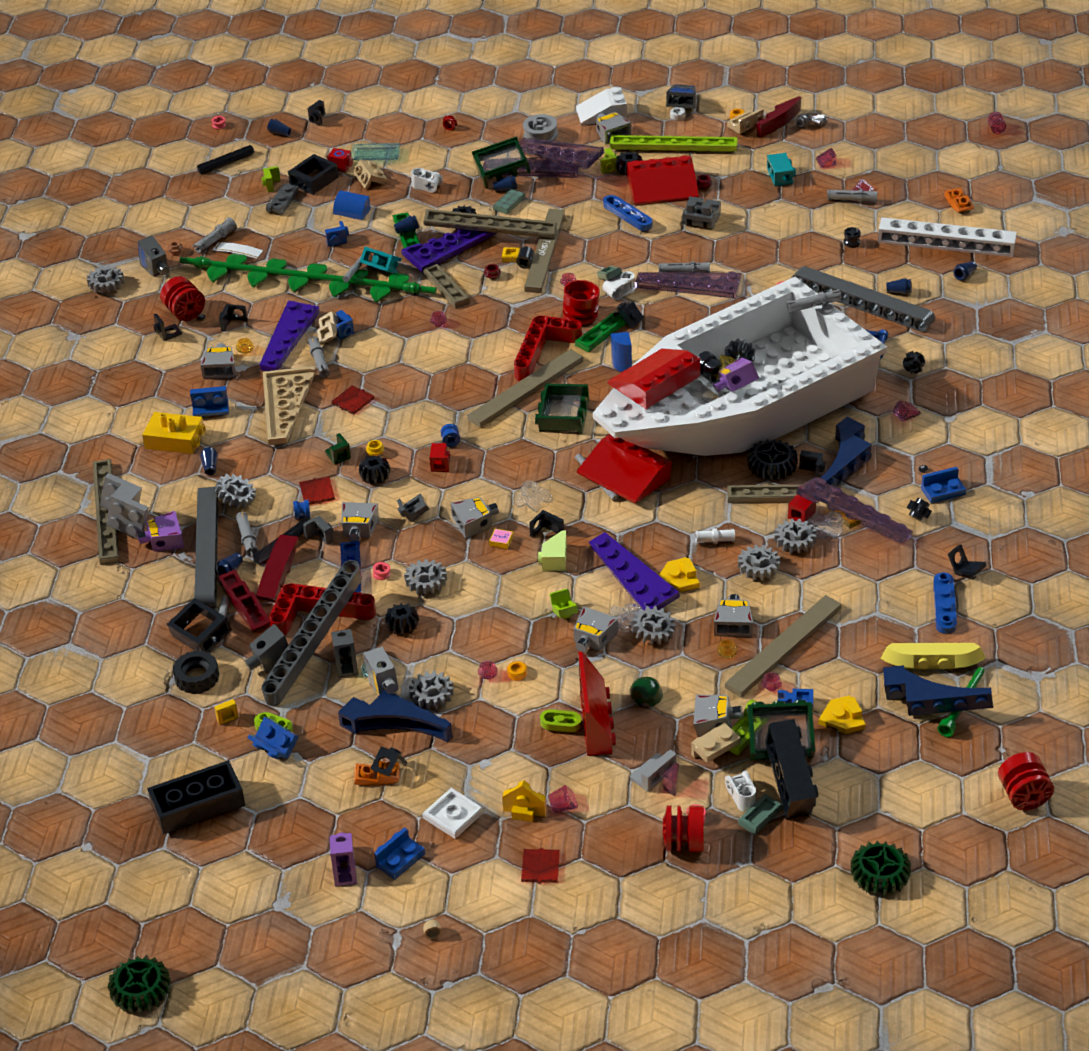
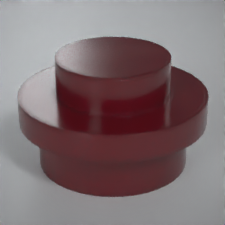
(704, 181)
(492, 271)

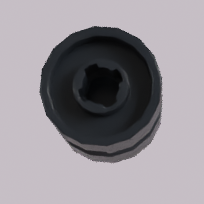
(709, 366)

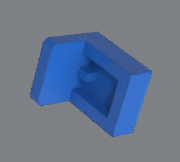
(337, 235)
(344, 324)

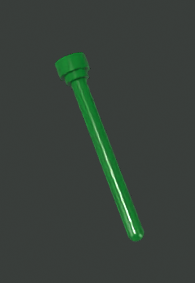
(948, 726)

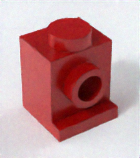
(439, 457)

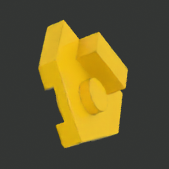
(680, 574)
(843, 715)
(524, 802)

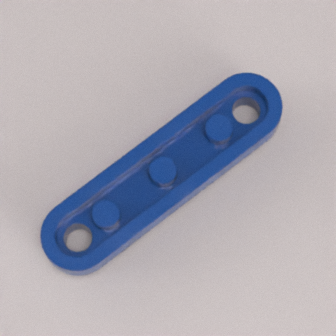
(627, 212)
(944, 603)

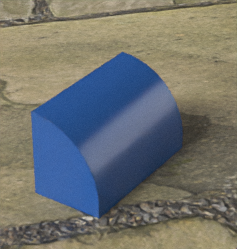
(351, 205)
(621, 351)

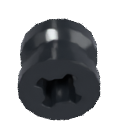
(852, 237)

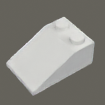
(604, 102)

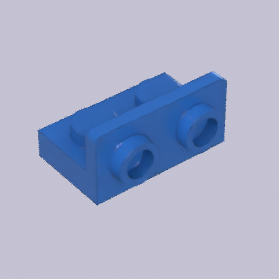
(209, 401)
(942, 485)
(274, 738)
(398, 854)

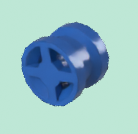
(452, 431)
(301, 509)

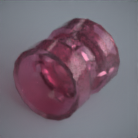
(996, 122)

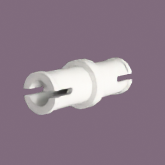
(715, 536)

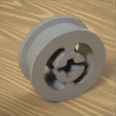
(540, 127)

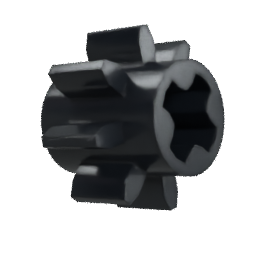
(914, 362)
(919, 509)

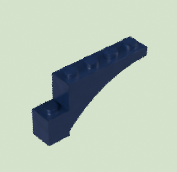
(852, 451)
(932, 697)
(392, 712)

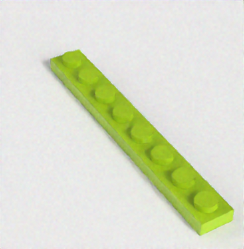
(679, 143)

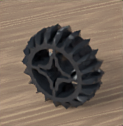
(772, 459)

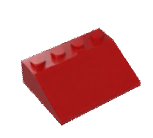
(662, 180)
(657, 376)
(625, 468)
(595, 709)

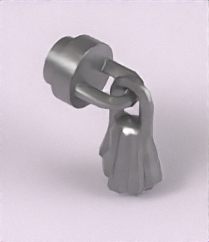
(803, 120)

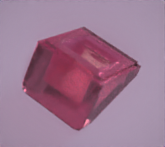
(827, 158)
(862, 184)
(905, 410)
(670, 779)
(562, 799)

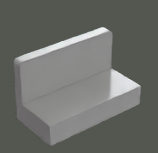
(652, 771)

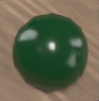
(646, 691)

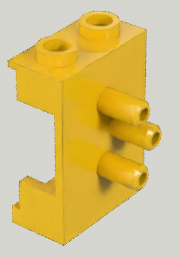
(173, 432)

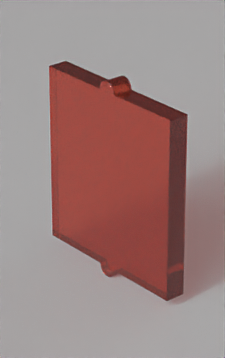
(353, 399)
(317, 490)
(540, 865)

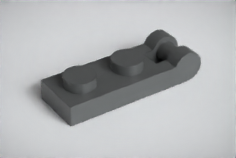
(282, 199)

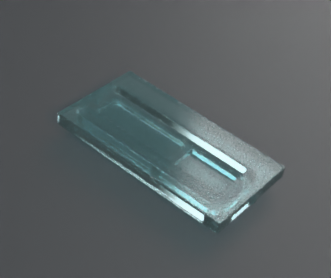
(378, 151)

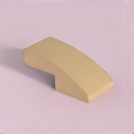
(327, 327)

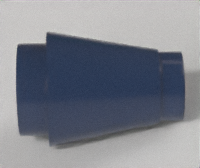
(277, 127)
(505, 184)
(406, 225)
(964, 270)
(900, 286)
(209, 460)
(229, 563)

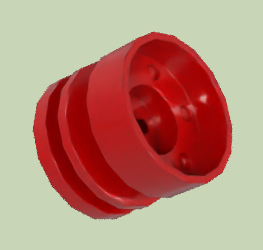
(182, 298)
(581, 301)
(1025, 781)
(684, 828)

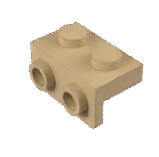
(745, 121)
(369, 171)
(715, 743)

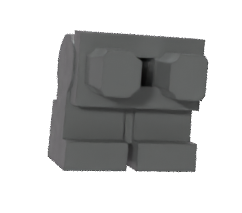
(701, 213)

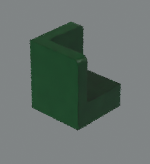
(339, 451)

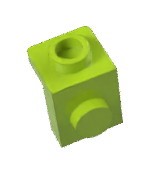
(608, 163)
(271, 175)
(562, 604)

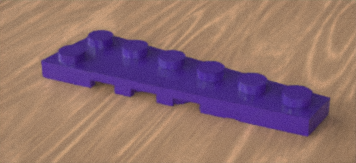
(443, 248)
(288, 332)
(635, 577)

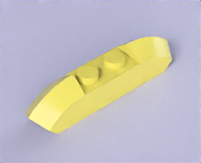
(933, 655)

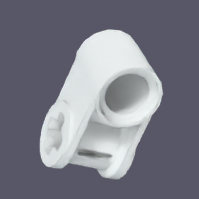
(425, 180)
(620, 286)
(741, 790)

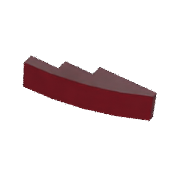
(779, 117)
(277, 567)
(244, 600)

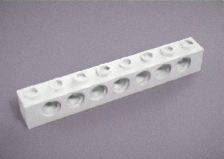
(947, 237)

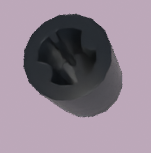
(525, 257)

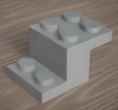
(124, 505)

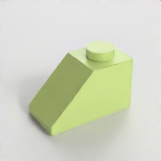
(554, 553)

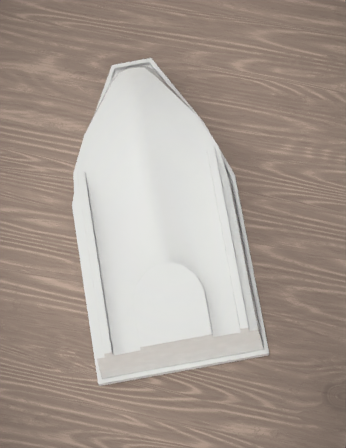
(805, 368)

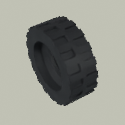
(195, 660)

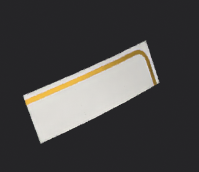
(238, 248)

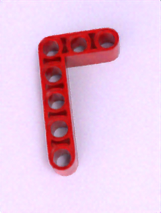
(540, 330)
(304, 598)

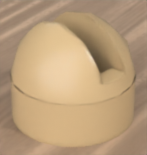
(432, 929)

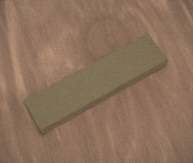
(446, 286)
(761, 493)

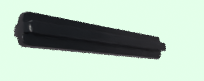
(225, 159)
(265, 552)

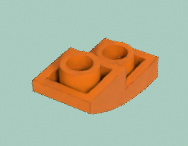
(958, 200)
(365, 776)

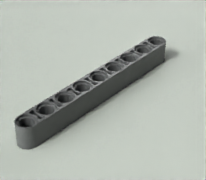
(868, 299)
(206, 546)
(311, 633)

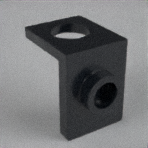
(228, 314)
(161, 330)
(548, 521)
(964, 567)
(393, 755)

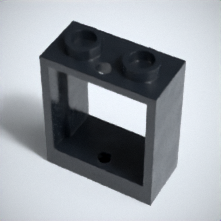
(299, 177)
(204, 642)

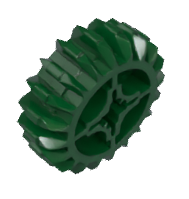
(893, 864)
(139, 989)

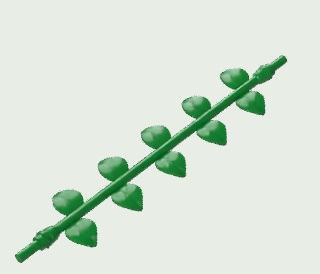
(299, 279)

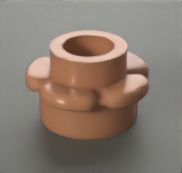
(175, 248)

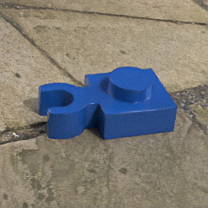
(797, 694)

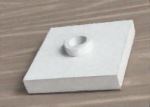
(453, 813)

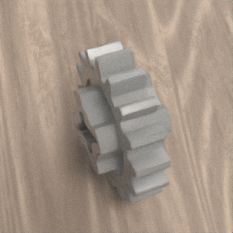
(105, 279)
(235, 490)
(795, 535)
(759, 562)
(425, 576)
(651, 625)
(431, 690)

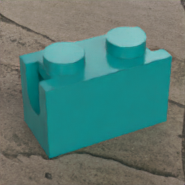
(780, 169)
(380, 260)

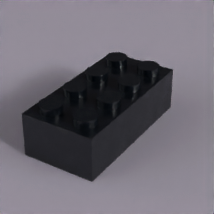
(791, 769)
(196, 797)

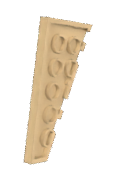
(284, 397)

